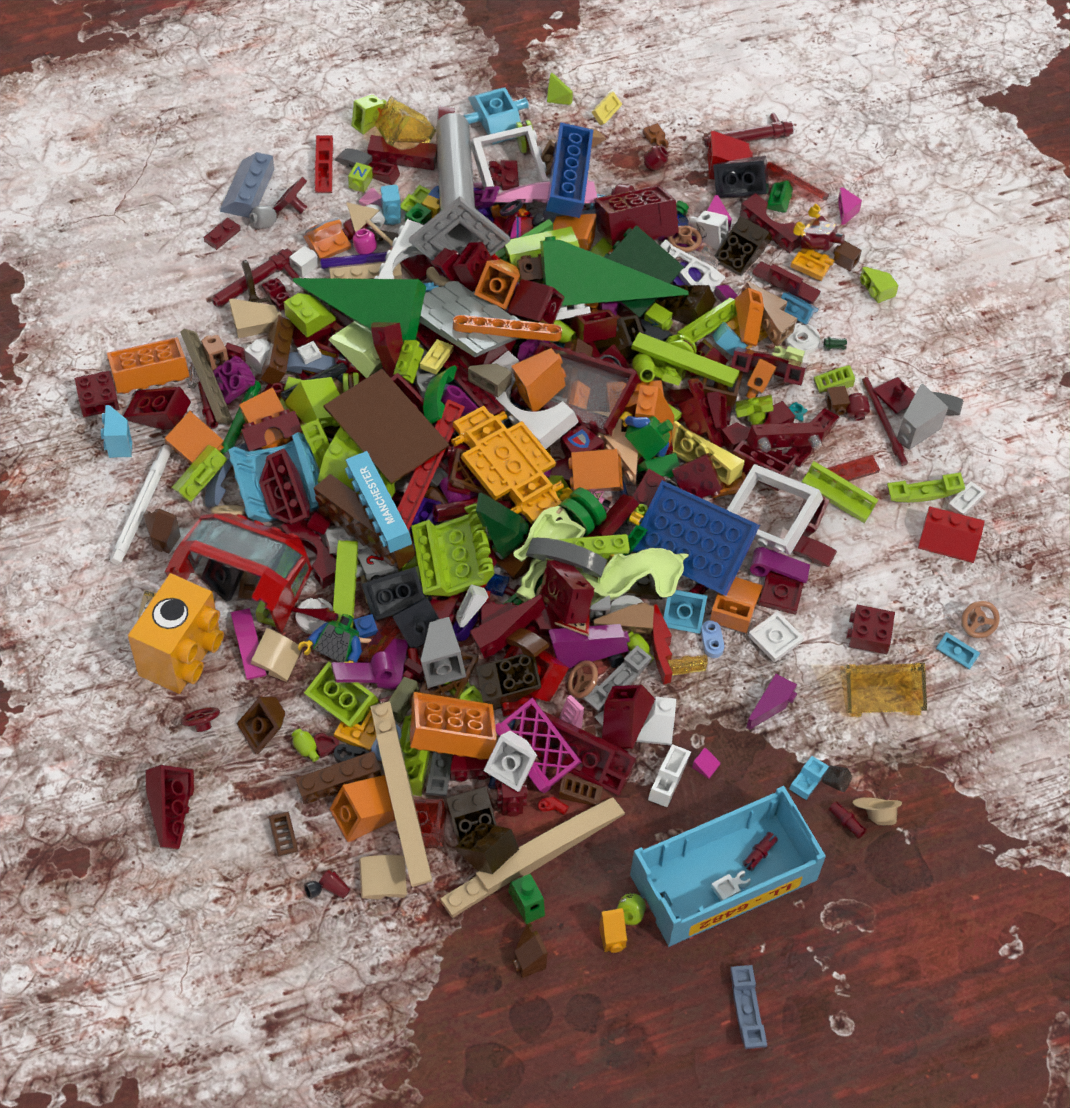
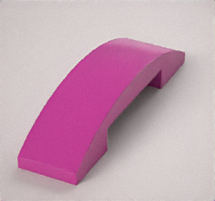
(247, 641)

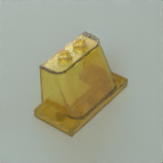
(403, 124)

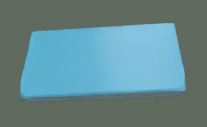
(958, 650)

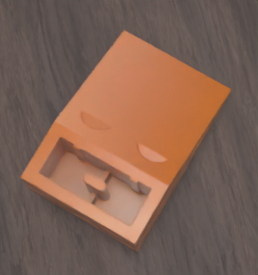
(738, 607)

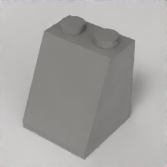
(922, 418)
(441, 654)

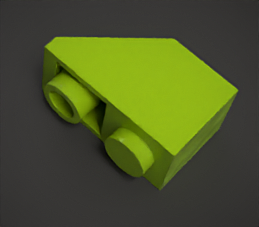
(879, 284)

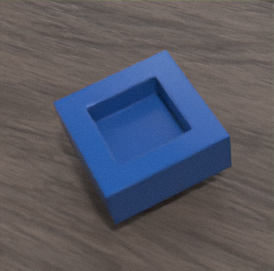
(365, 626)

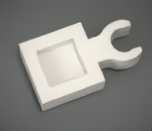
(729, 886)

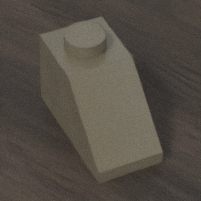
(490, 377)

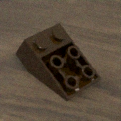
(743, 246)
(691, 306)
(626, 333)
(508, 679)
(469, 810)

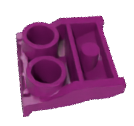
(233, 378)

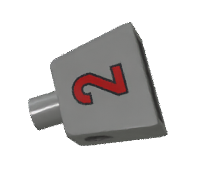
(373, 566)

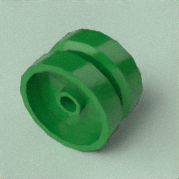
(584, 509)

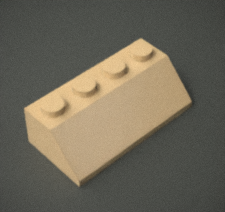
(361, 271)

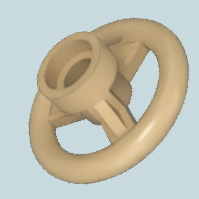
(233, 509)

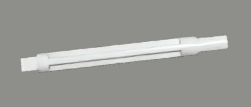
(140, 505)

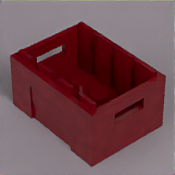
(647, 208)

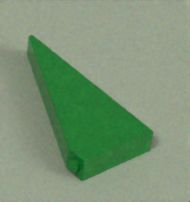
(595, 279)
(372, 300)

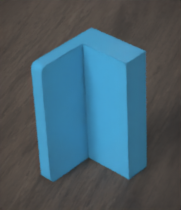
(799, 308)

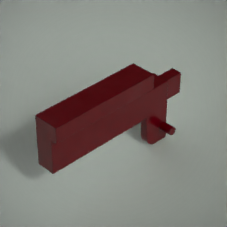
(615, 516)

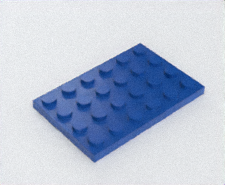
(701, 529)

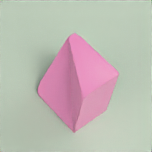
(371, 197)

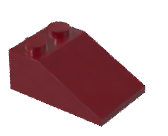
(158, 407)

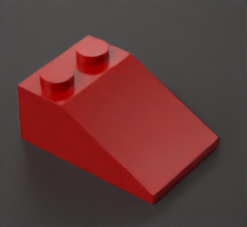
(550, 672)

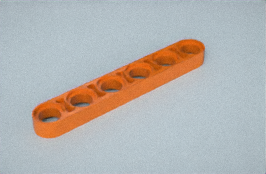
(507, 328)

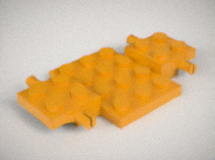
(508, 461)

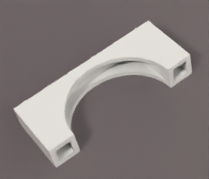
(401, 250)
(545, 424)

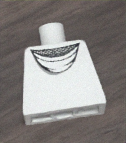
(712, 228)

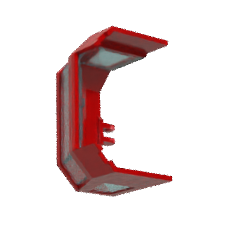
(251, 548)

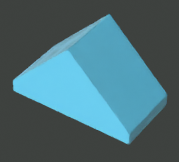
(727, 339)

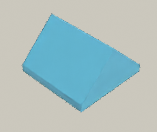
(685, 611)

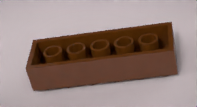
(346, 510)

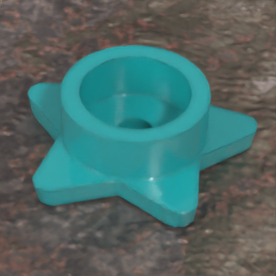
(800, 411)

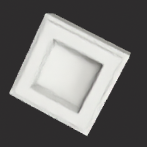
(309, 352)

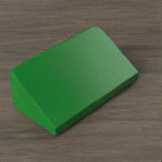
(780, 196)

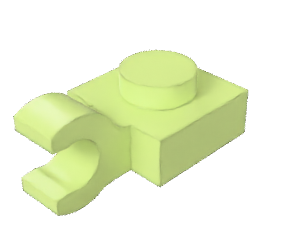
(789, 353)

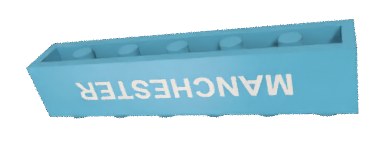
(378, 502)

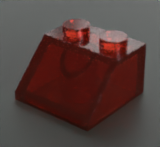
(432, 821)

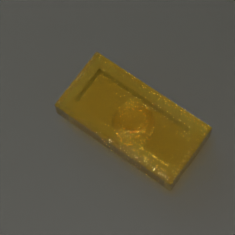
(688, 664)

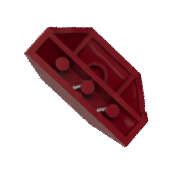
(284, 489)

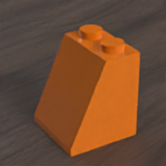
(583, 228)
(498, 282)
(539, 378)
(653, 403)
(261, 407)
(192, 437)
(597, 470)
(362, 807)

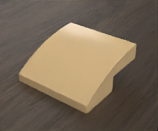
(276, 655)
(382, 876)

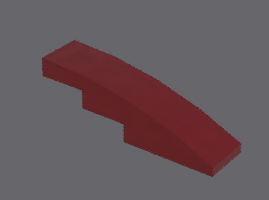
(827, 420)

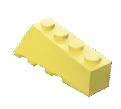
(690, 446)

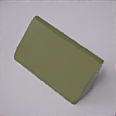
(401, 697)

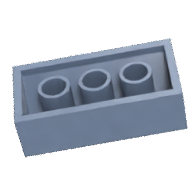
(248, 185)

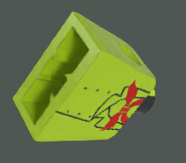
(366, 112)

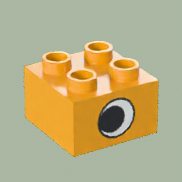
(176, 634)

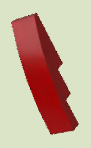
(324, 164)
(661, 641)

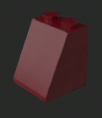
(535, 302)

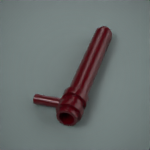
(774, 131)
(274, 264)

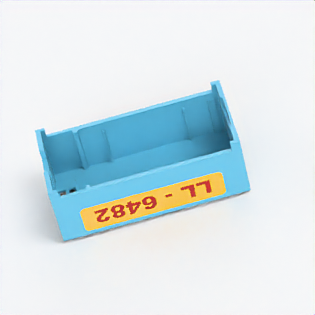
(693, 860)

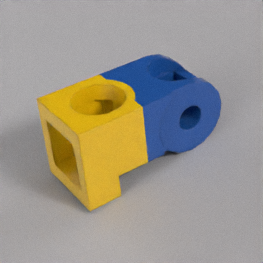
(432, 201)

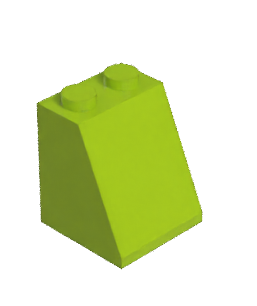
(309, 399)

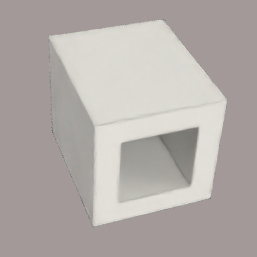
(303, 261)

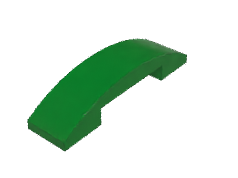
(432, 405)

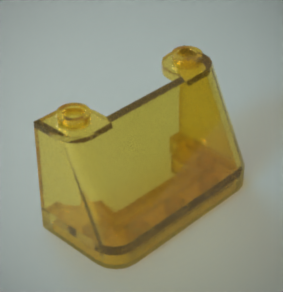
(884, 688)

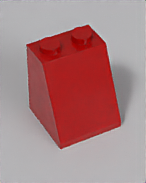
(725, 148)

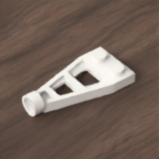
(711, 275)

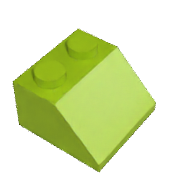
(307, 313)

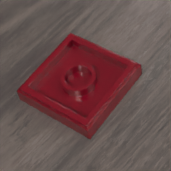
(781, 593)

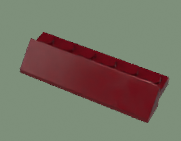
(600, 760)

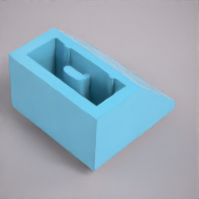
(116, 434)

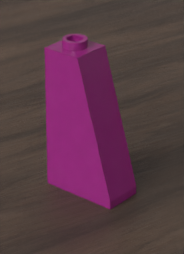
(575, 647)

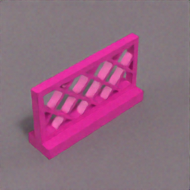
(536, 774)

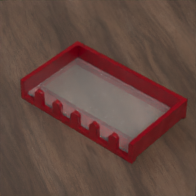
(592, 389)

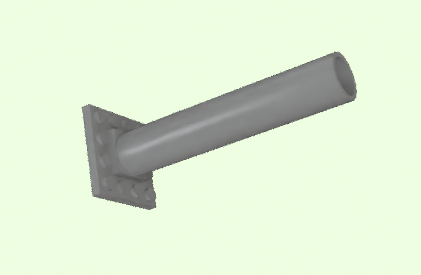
(458, 219)

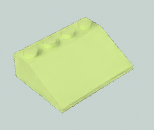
(358, 347)

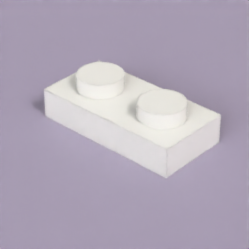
(966, 499)

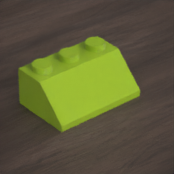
(344, 700)

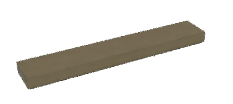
(206, 376)

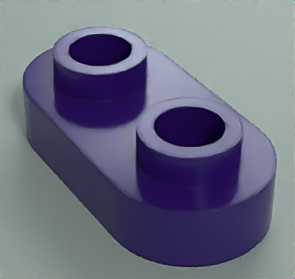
(463, 633)

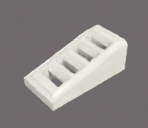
(472, 602)

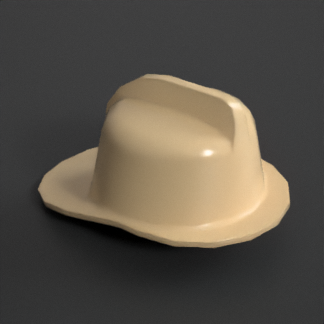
(879, 810)

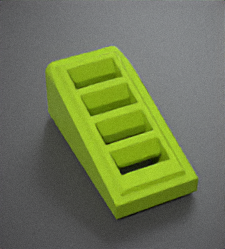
(841, 373)

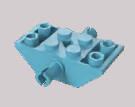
(496, 111)

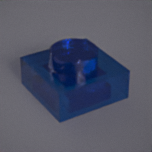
(497, 584)

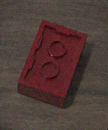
(566, 592)

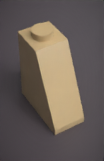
(252, 317)

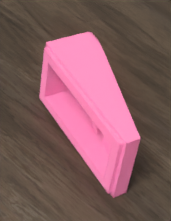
(572, 712)

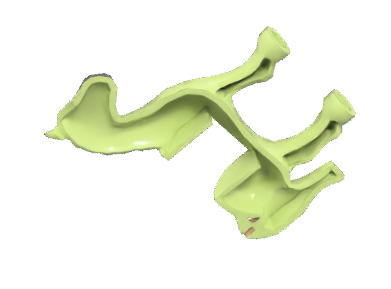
(617, 575)

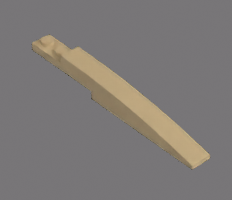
(401, 794)
(533, 855)

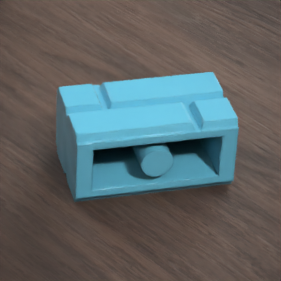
(391, 204)

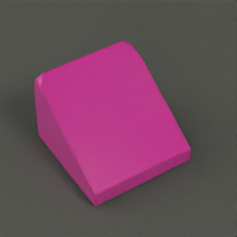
(706, 763)

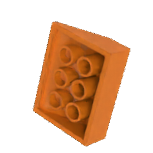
(148, 365)
(452, 726)

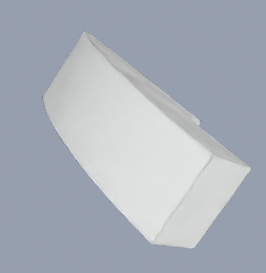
(669, 775)

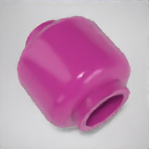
(364, 242)

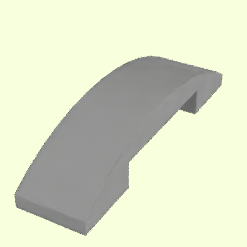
(625, 674)

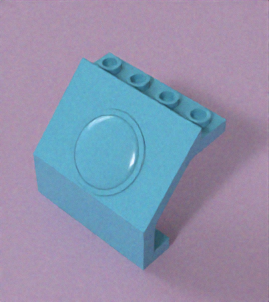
(249, 467)

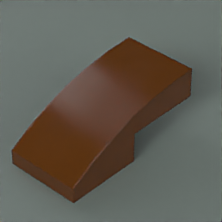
(247, 586)
(528, 642)

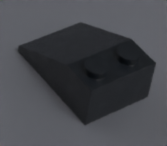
(741, 177)
(394, 592)

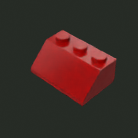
(951, 534)

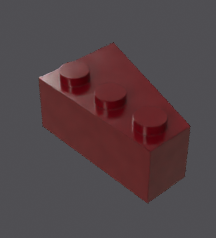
(771, 460)

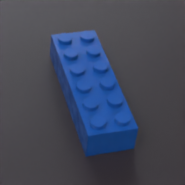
(569, 170)

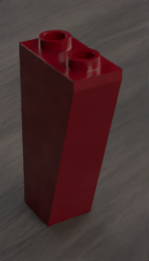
(468, 768)

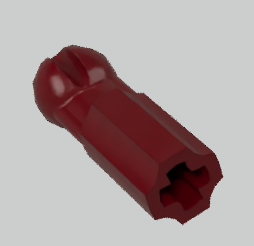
(451, 510)

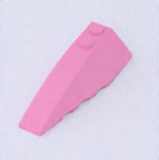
(539, 193)

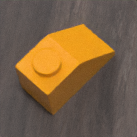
(613, 930)

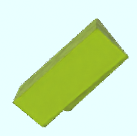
(415, 760)

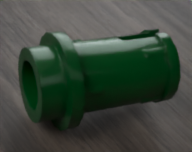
(834, 343)

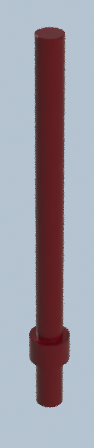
(897, 447)

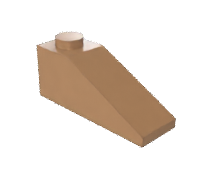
(633, 618)

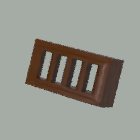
(581, 784)
(285, 816)

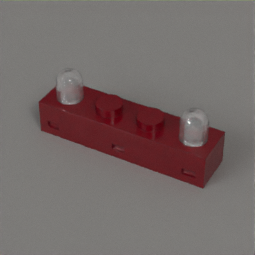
(786, 435)

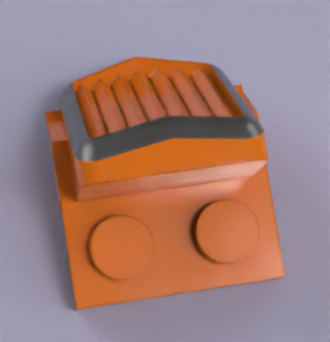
(327, 239)

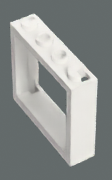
(481, 162)
(786, 484)

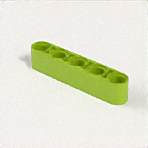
(345, 578)

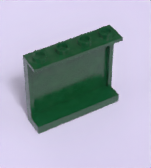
(646, 256)

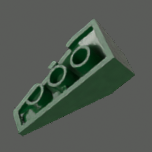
(503, 525)

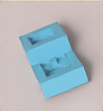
(809, 777)

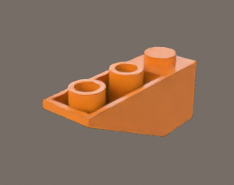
(749, 313)

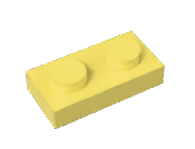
(606, 108)
(436, 356)

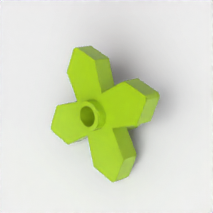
(755, 409)

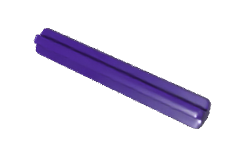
(351, 260)

